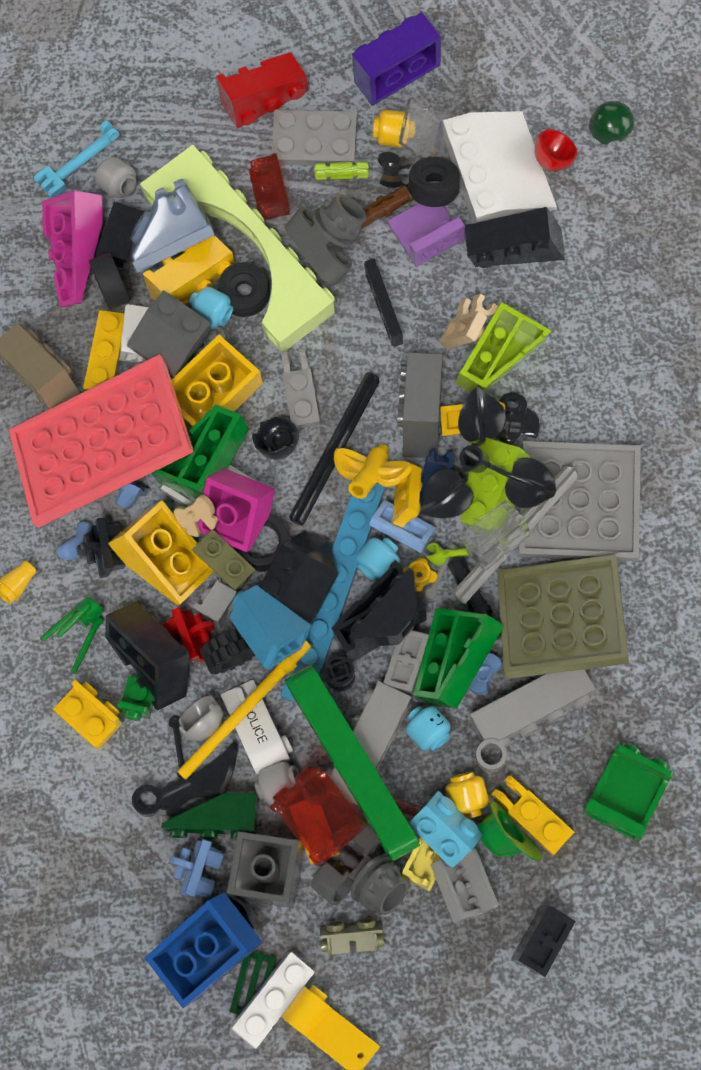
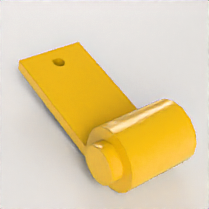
(329, 1029)

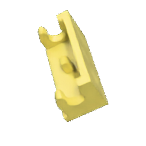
(418, 866)

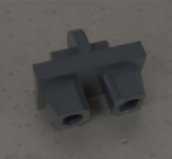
(102, 535)

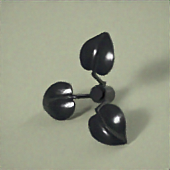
(481, 419)

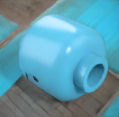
(212, 306)
(376, 557)
(428, 728)

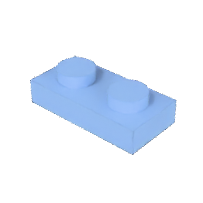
(414, 534)

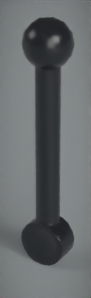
(174, 724)

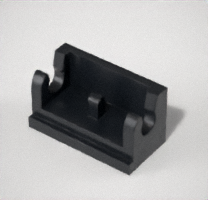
(118, 232)
(543, 940)

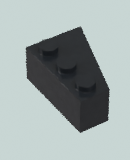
(515, 239)
(361, 609)

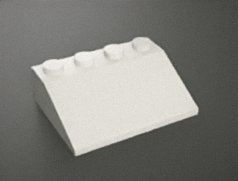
(496, 164)

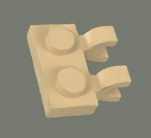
(467, 325)

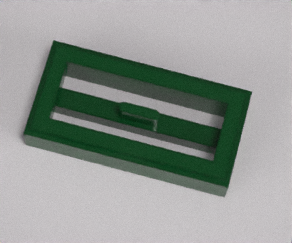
(252, 986)

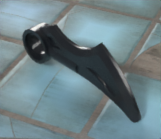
(207, 782)

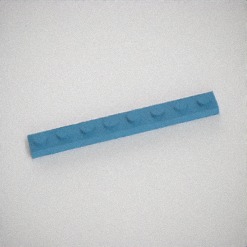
(349, 541)

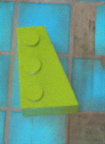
(501, 348)
(489, 485)

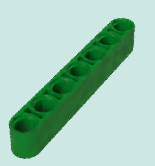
(352, 763)

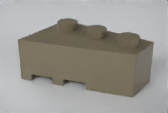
(37, 367)

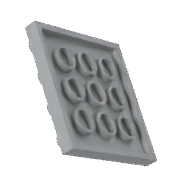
(599, 508)

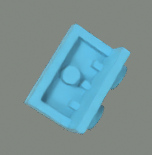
(445, 829)

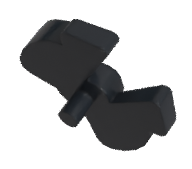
(390, 167)

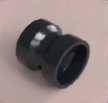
(342, 678)

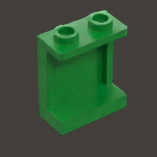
(628, 792)

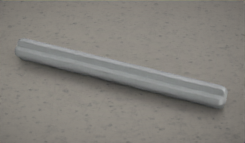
(478, 576)

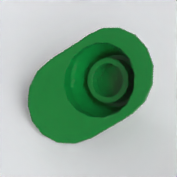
(504, 837)

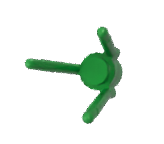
(84, 613)

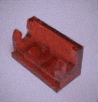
(269, 187)

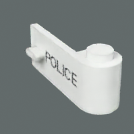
(257, 730)

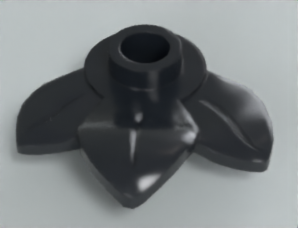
(518, 420)

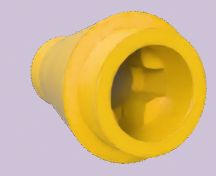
(15, 582)

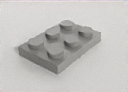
(314, 137)

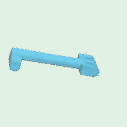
(53, 181)

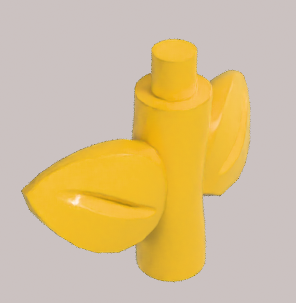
(370, 470)

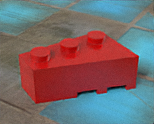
(261, 89)

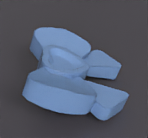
(486, 672)

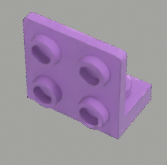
(426, 232)

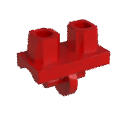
(192, 631)

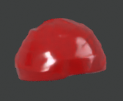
(554, 150)

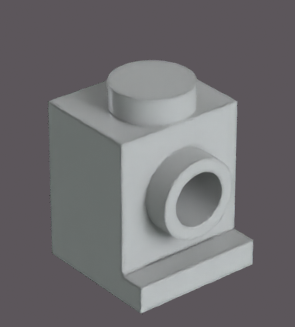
(216, 603)

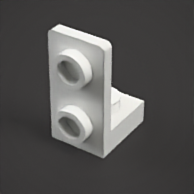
(132, 317)

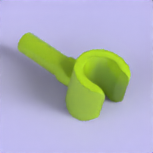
(440, 555)

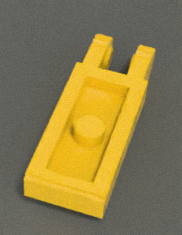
(535, 817)

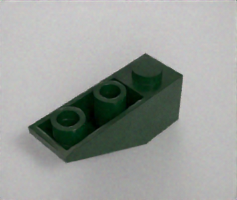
(221, 815)

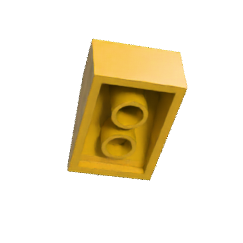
(161, 553)

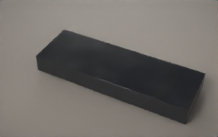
(383, 303)

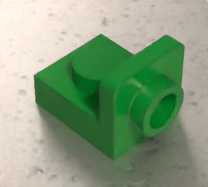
(135, 701)

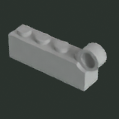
(526, 708)
(376, 727)

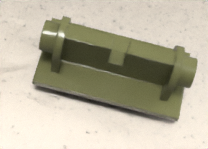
(223, 560)
(341, 934)

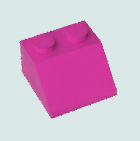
(240, 507)

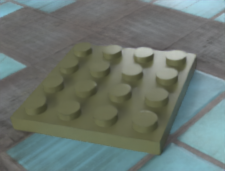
(562, 617)

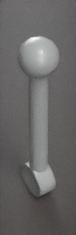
(430, 593)

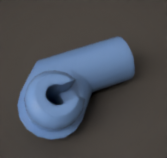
(68, 549)

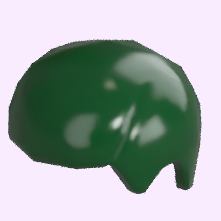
(611, 122)

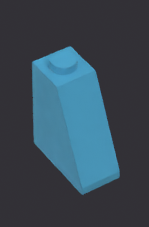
(268, 626)

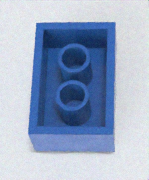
(203, 950)

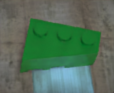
(214, 444)
(454, 655)

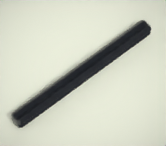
(338, 440)

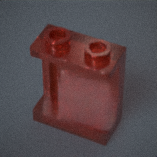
(318, 814)

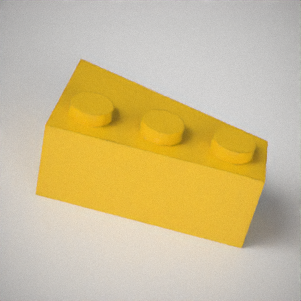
(191, 271)

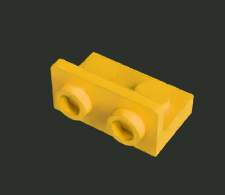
(88, 715)

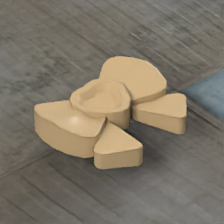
(190, 515)

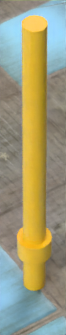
(285, 667)

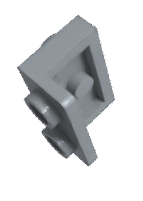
(465, 887)

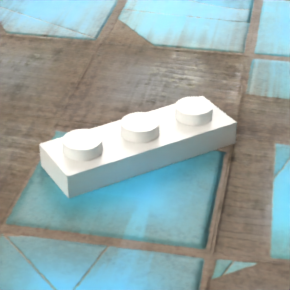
(272, 1000)

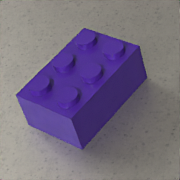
(396, 58)

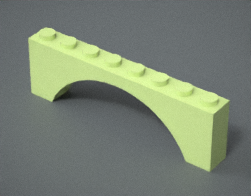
(296, 299)

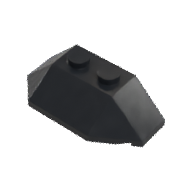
(302, 575)

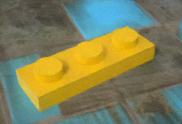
(105, 349)

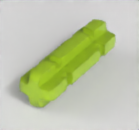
(341, 170)

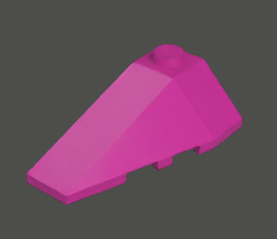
(73, 228)

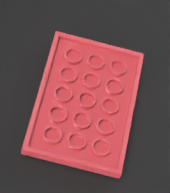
(100, 441)

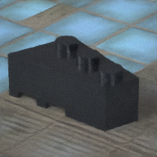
(150, 651)

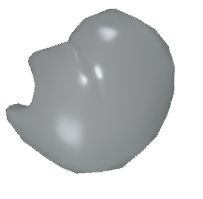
(201, 719)

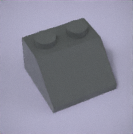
(171, 331)
(266, 869)

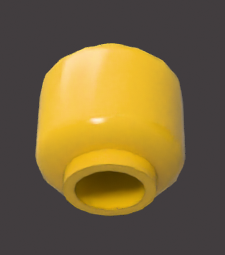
(388, 127)
(468, 793)

